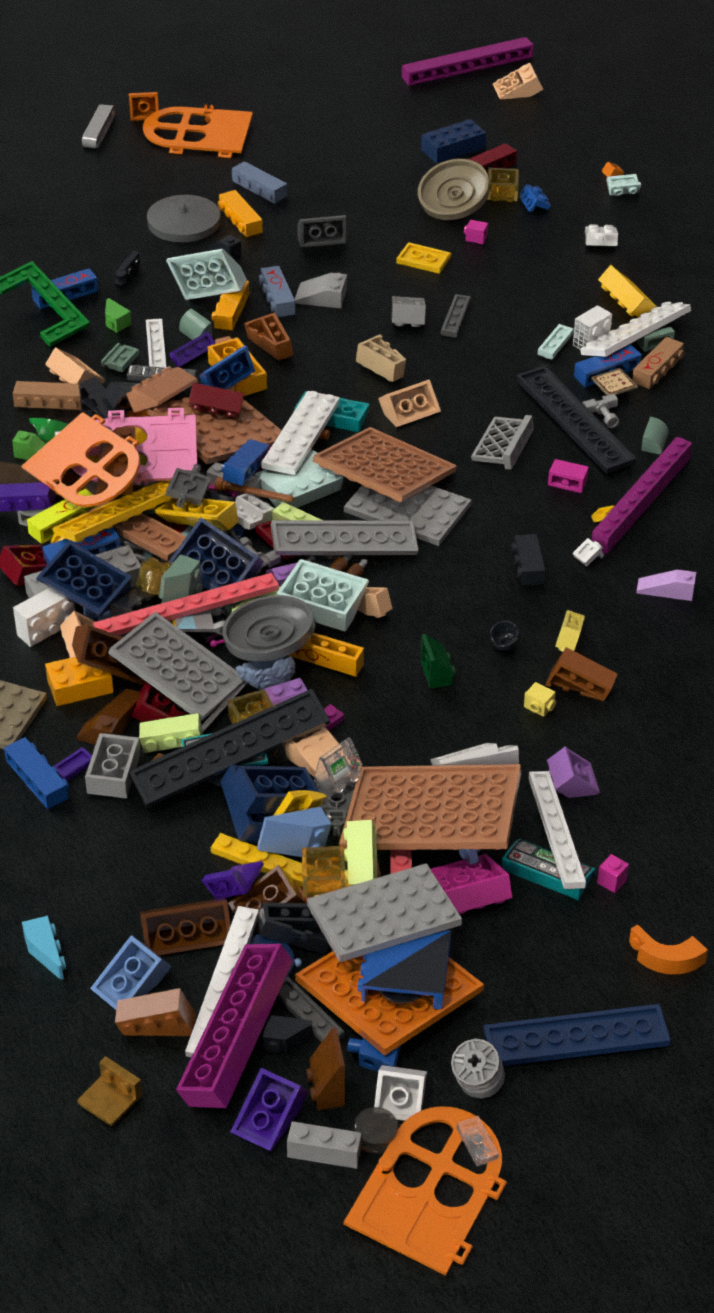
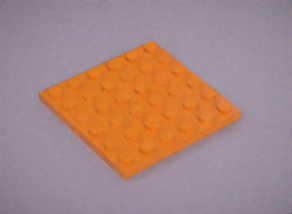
(376, 1018)

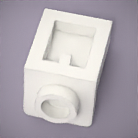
(588, 552)

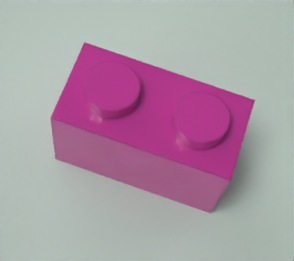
(568, 476)

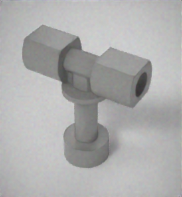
(602, 407)
(269, 559)

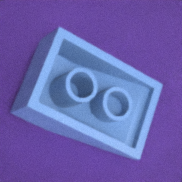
(293, 831)
(130, 973)

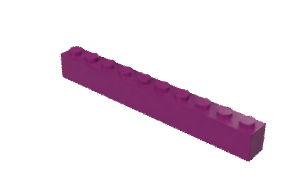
(467, 61)
(642, 494)

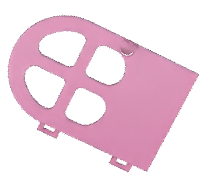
(167, 447)

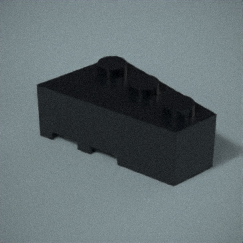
(93, 400)
(133, 601)
(292, 925)

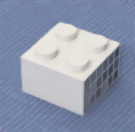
(591, 326)

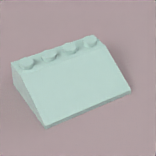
(207, 274)
(305, 486)
(328, 592)

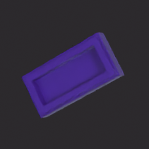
(73, 764)

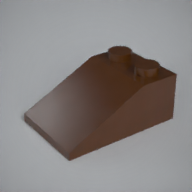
(272, 888)
(327, 1073)

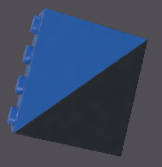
(409, 968)

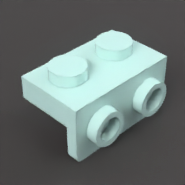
(623, 184)

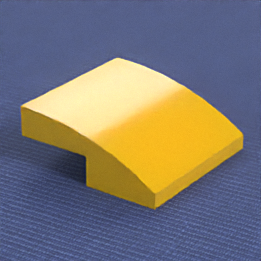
(300, 800)

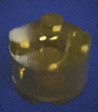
(150, 575)

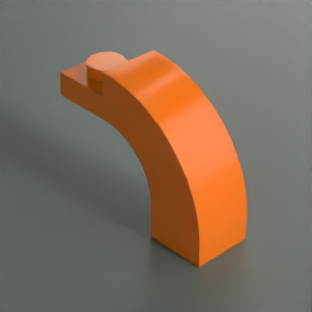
(667, 958)

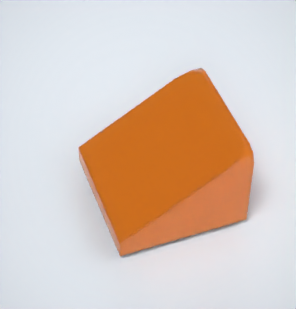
(612, 170)

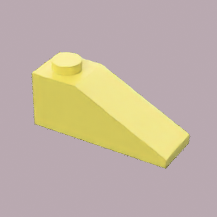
(570, 631)

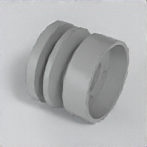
(480, 1080)

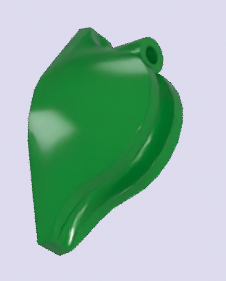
(47, 427)

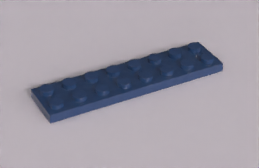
(578, 1034)

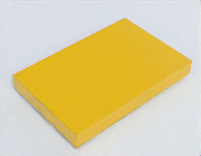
(423, 257)

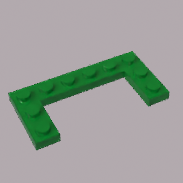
(73, 318)

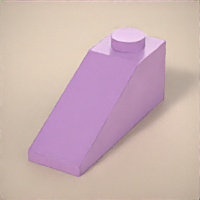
(671, 584)

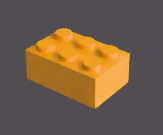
(76, 682)

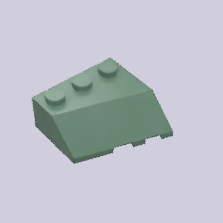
(181, 579)

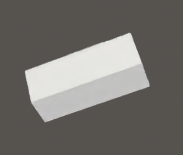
(481, 755)

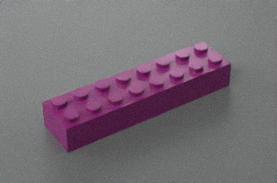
(234, 1026)

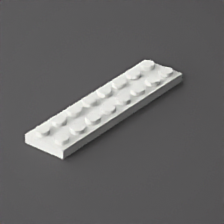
(635, 329)
(300, 433)

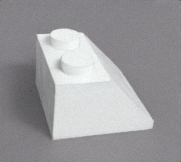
(400, 1091)

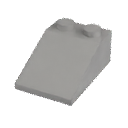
(323, 291)
(408, 311)

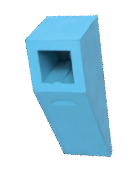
(41, 944)

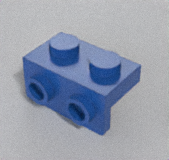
(533, 197)

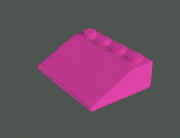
(474, 884)

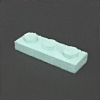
(555, 341)

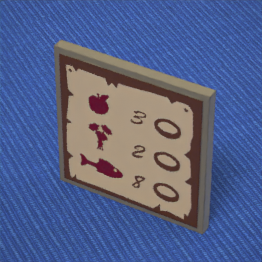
(614, 382)

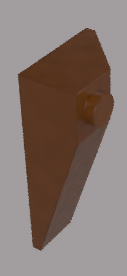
(110, 719)

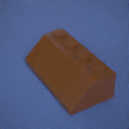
(120, 463)
(92, 649)
(186, 926)

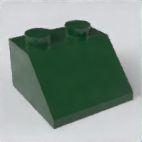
(436, 663)

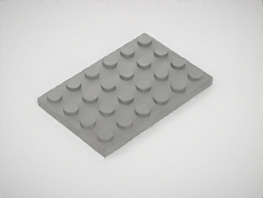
(431, 510)
(177, 665)
(383, 912)

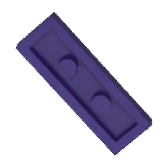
(192, 349)

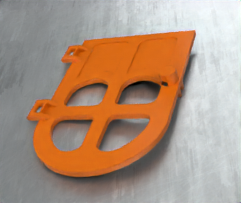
(223, 133)
(71, 449)
(412, 1217)

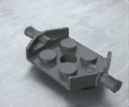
(337, 810)

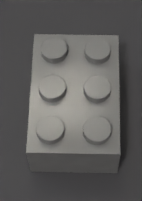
(111, 765)

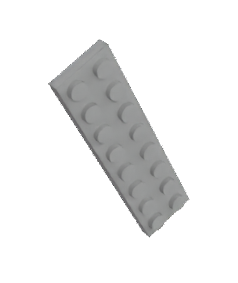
(343, 537)

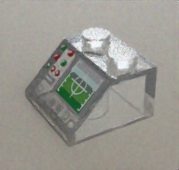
(338, 768)

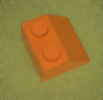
(143, 105)

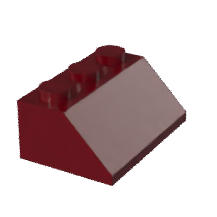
(216, 400)

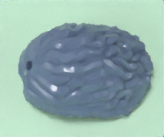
(267, 673)

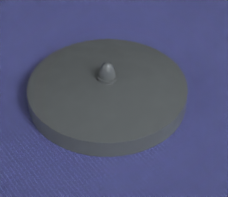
(183, 218)
(268, 628)

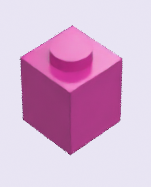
(476, 231)
(613, 873)

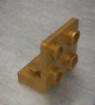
(112, 1093)

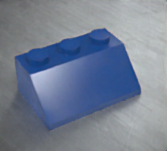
(229, 370)

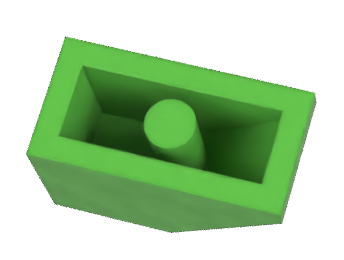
(117, 316)
(26, 445)

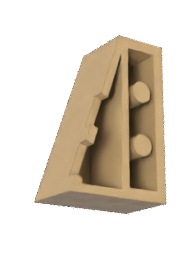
(381, 358)

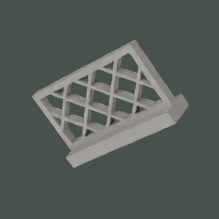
(515, 443)

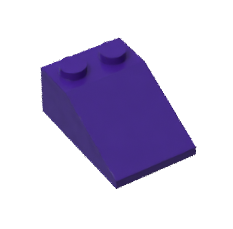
(269, 1109)

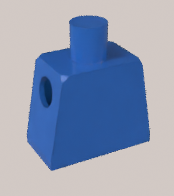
(371, 1057)

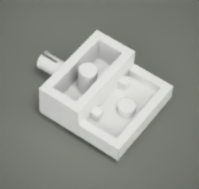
(601, 235)
(252, 511)

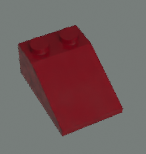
(22, 561)
(155, 705)

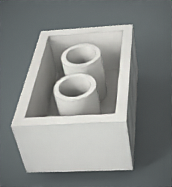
(42, 615)

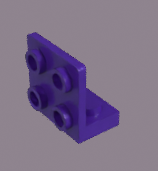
(234, 881)

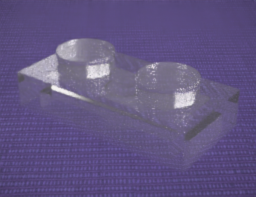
(477, 1141)

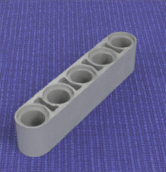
(98, 126)

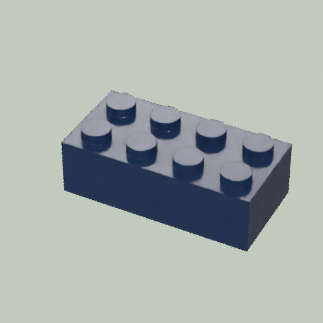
(453, 141)
(265, 787)

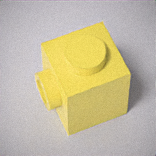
(539, 699)

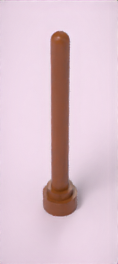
(222, 486)

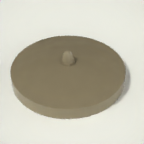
(454, 189)

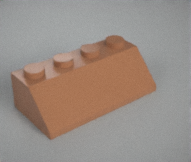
(159, 388)

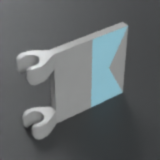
(201, 622)

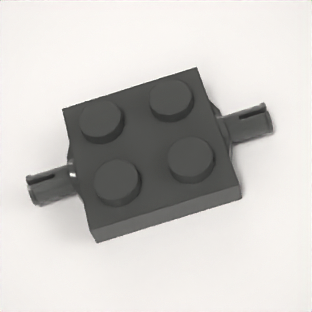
(188, 486)

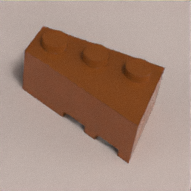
(270, 336)
(581, 675)
(156, 1015)

